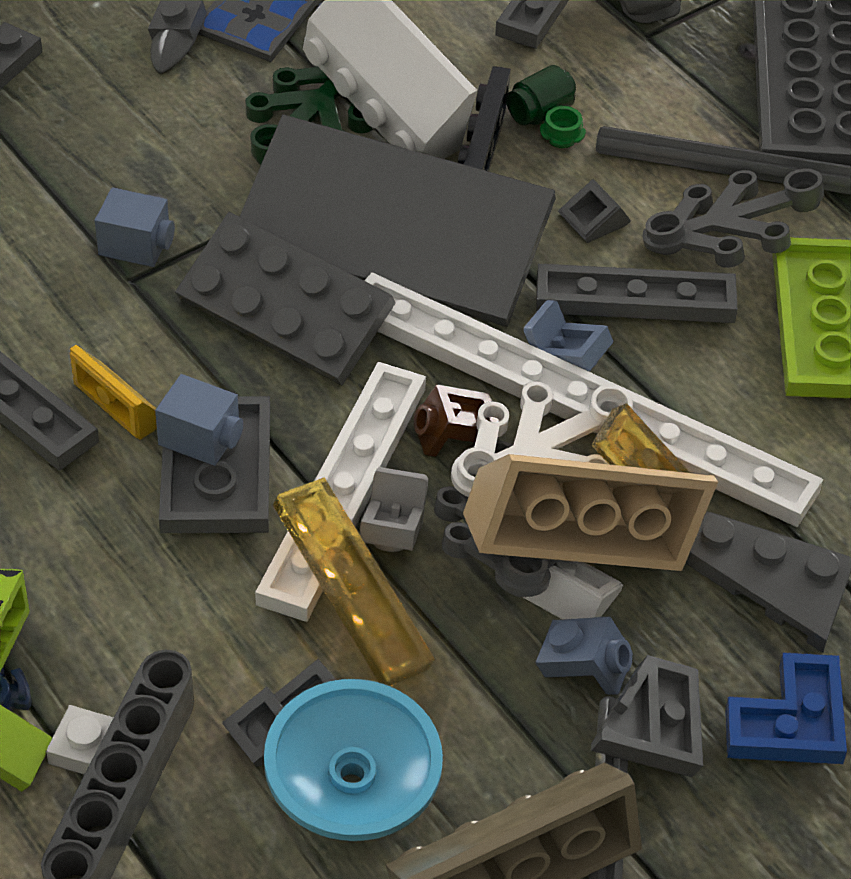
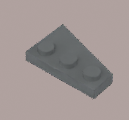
(782, 574)

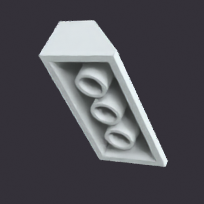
(391, 74)

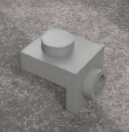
(394, 510)

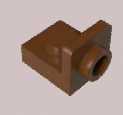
(448, 414)

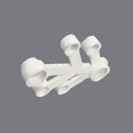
(528, 439)

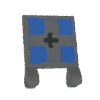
(255, 25)

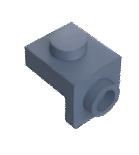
(571, 342)
(586, 649)

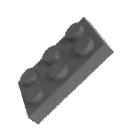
(222, 496)

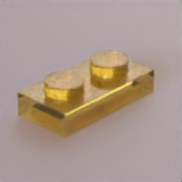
(631, 443)

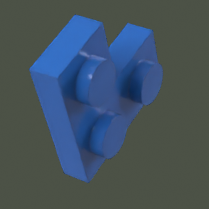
(801, 725)

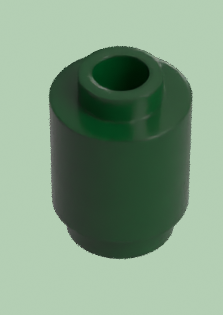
(539, 93)

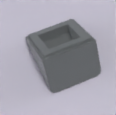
(593, 212)

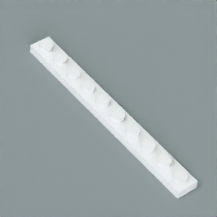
(511, 364)

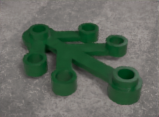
(306, 102)

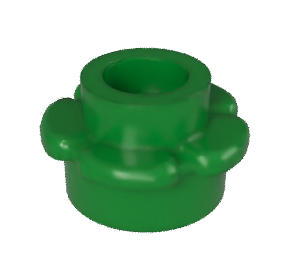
(563, 127)

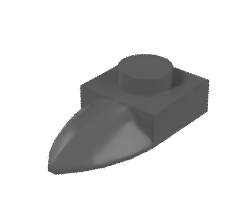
(174, 31)

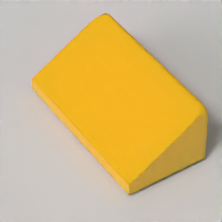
(112, 393)

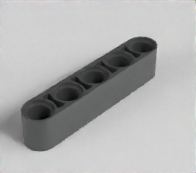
(123, 756)

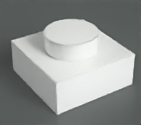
(77, 739)

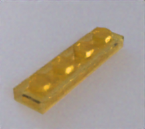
(353, 582)

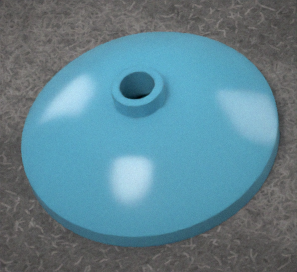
(360, 732)

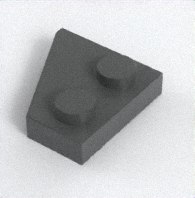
(656, 719)

